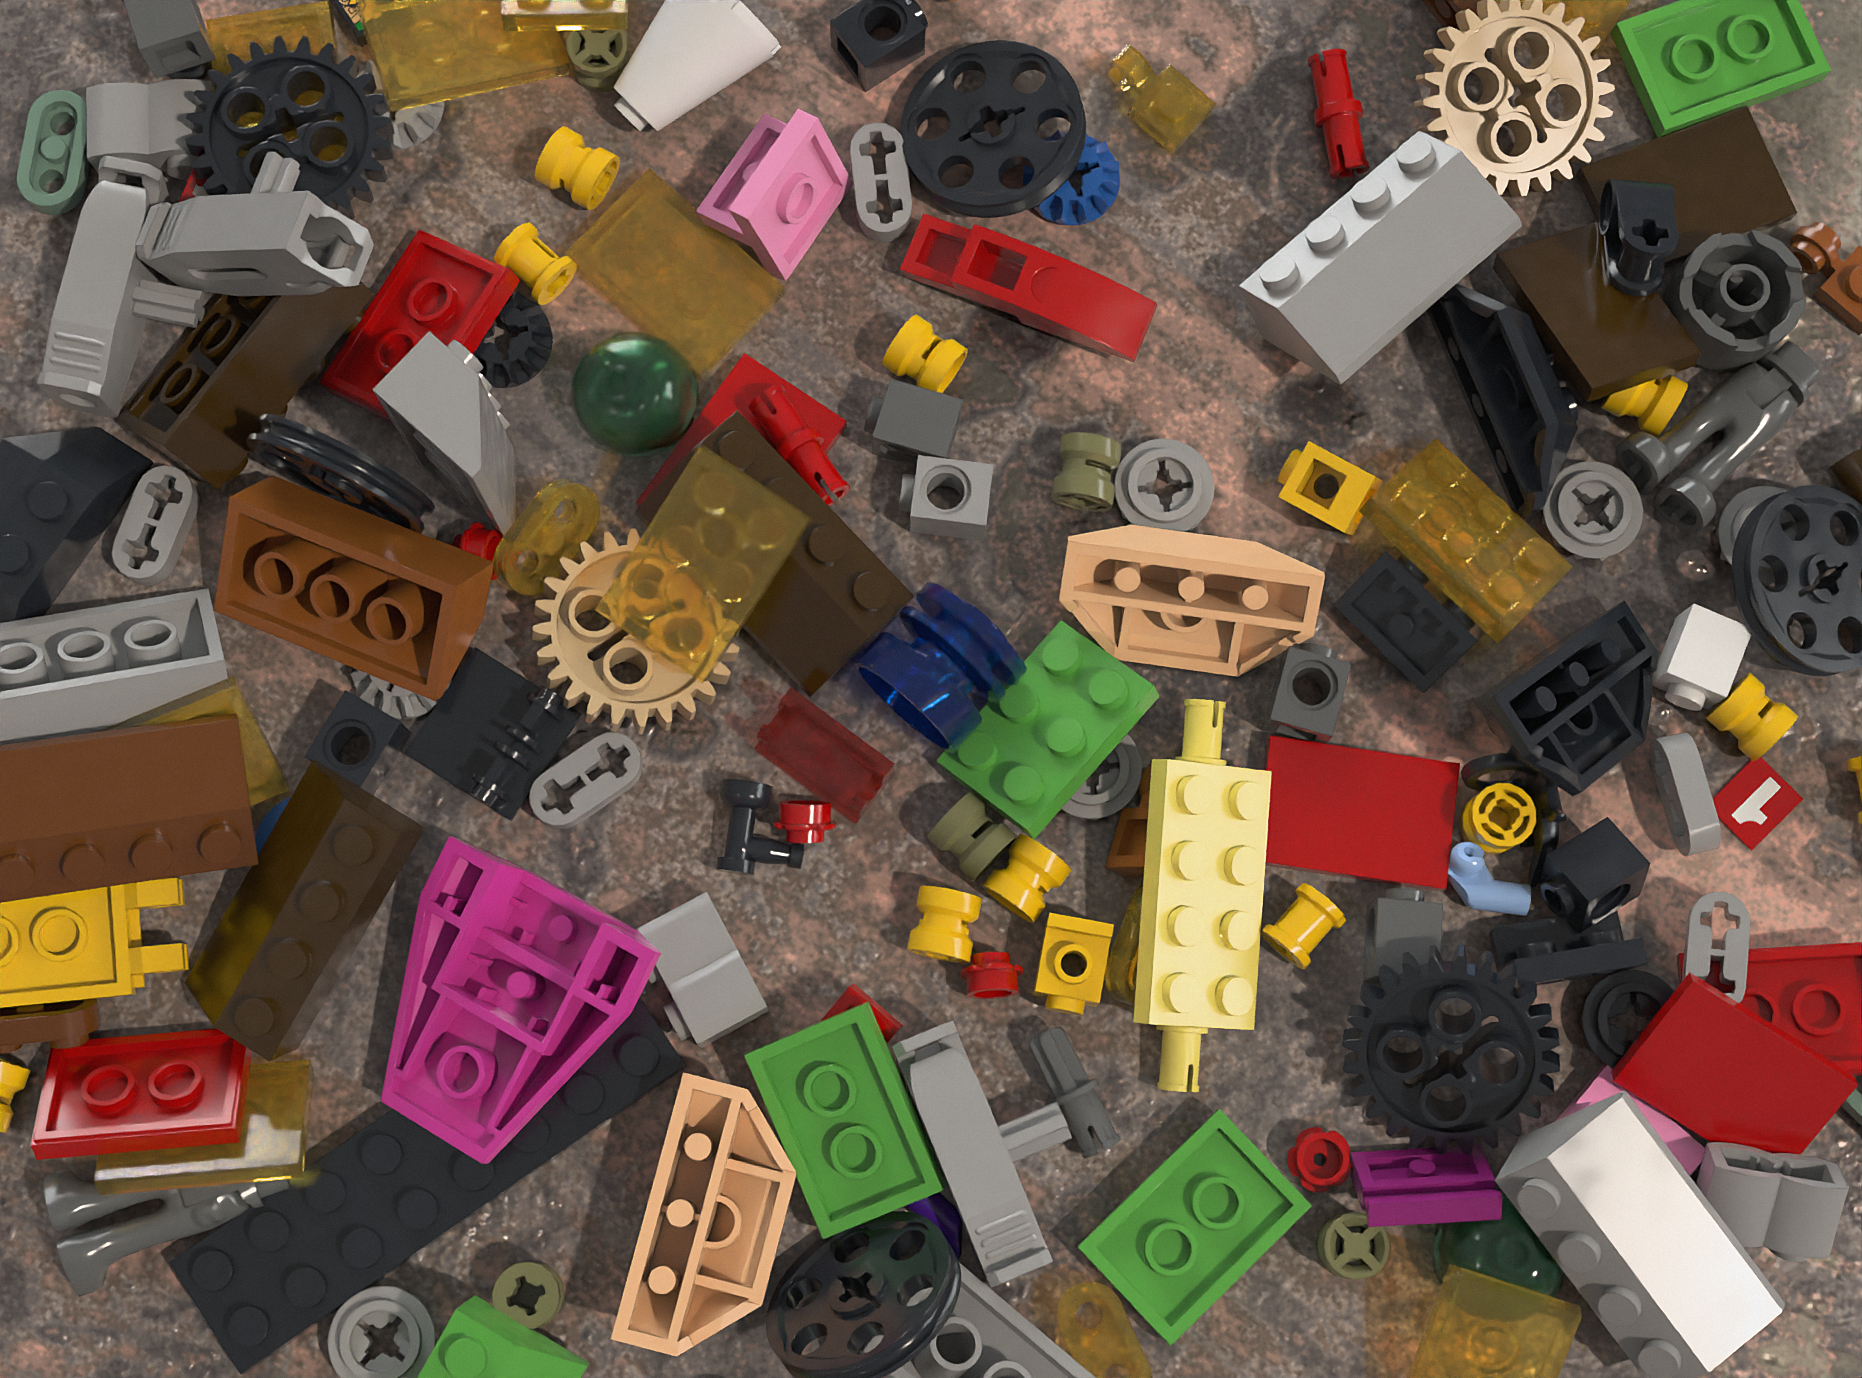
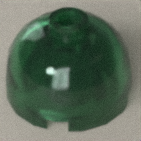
(634, 394)
(1498, 1249)

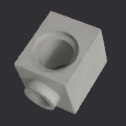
(967, 477)

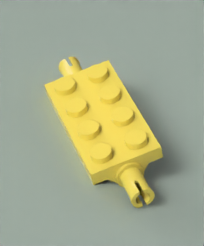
(1200, 896)

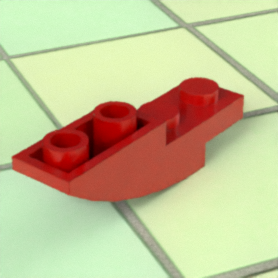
(1031, 284)

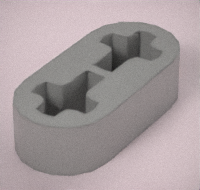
(867, 184)
(142, 520)
(577, 768)
(1685, 794)
(1734, 946)

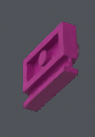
(1425, 1186)

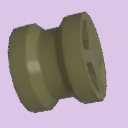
(597, 44)
(1370, 1246)
(540, 1291)

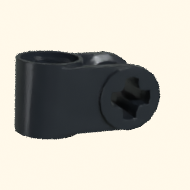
(1637, 233)

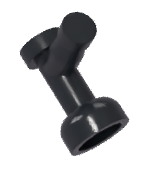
(742, 847)

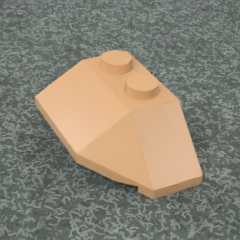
(1188, 598)
(706, 1221)

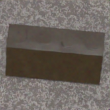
(233, 368)
(830, 588)
(301, 912)

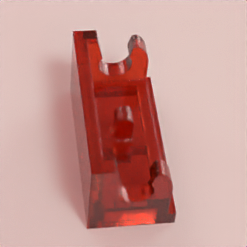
(824, 756)

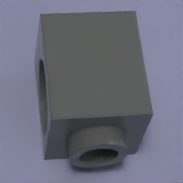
(169, 34)
(912, 423)
(1297, 720)
(1397, 926)

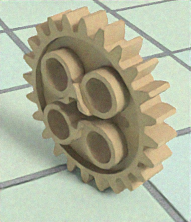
(1557, 63)
(663, 684)

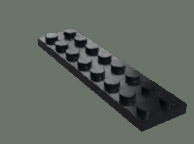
(391, 1198)

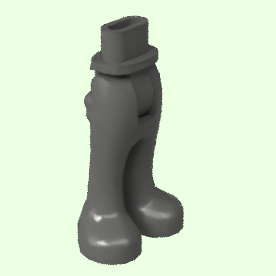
(1746, 408)
(183, 1214)

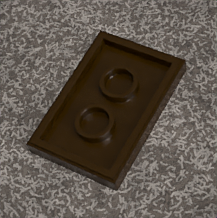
(1718, 177)
(1591, 327)

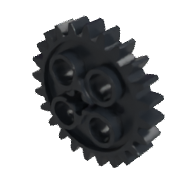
(271, 87)
(1490, 1091)

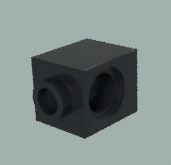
(876, 60)
(358, 718)
(1592, 875)

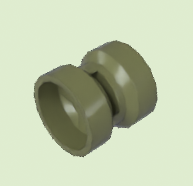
(1086, 471)
(971, 836)

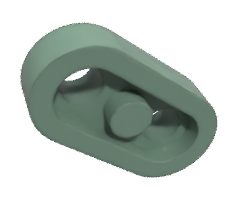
(54, 156)

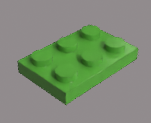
(1717, 57)
(1050, 729)
(846, 1120)
(1194, 1226)

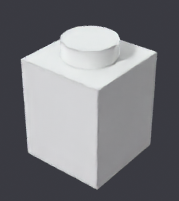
(1700, 658)

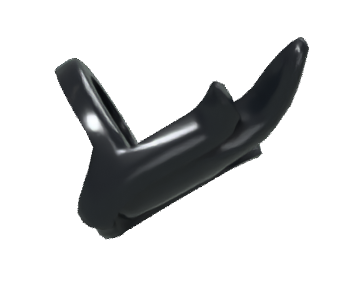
(1543, 795)

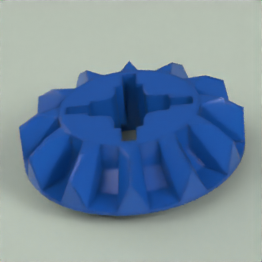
(1097, 188)

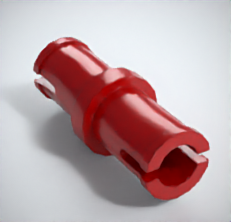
(1338, 113)
(798, 443)

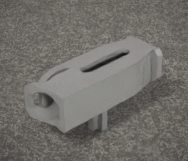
(255, 241)
(109, 295)
(978, 1153)

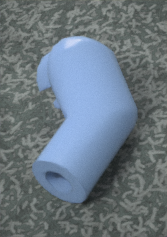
(1478, 887)

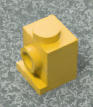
(1300, 481)
(1078, 936)

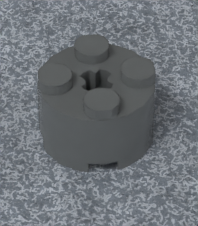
(1758, 276)

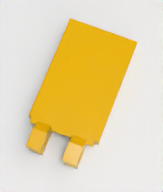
(84, 943)

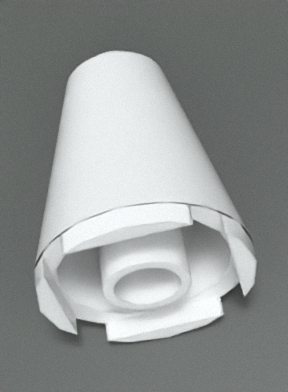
(689, 57)

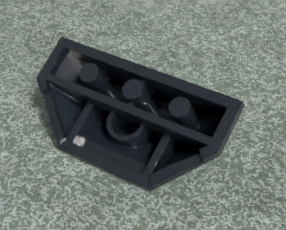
(1509, 392)
(54, 508)
(1578, 702)

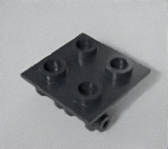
(493, 733)

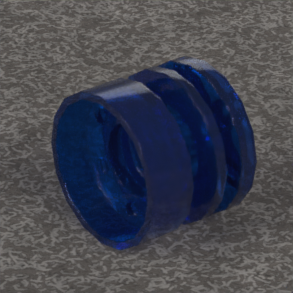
(950, 656)

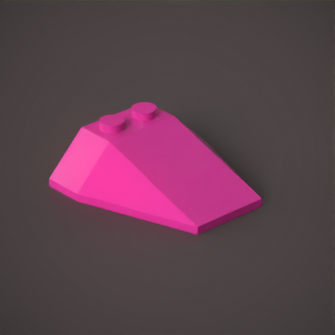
(503, 997)

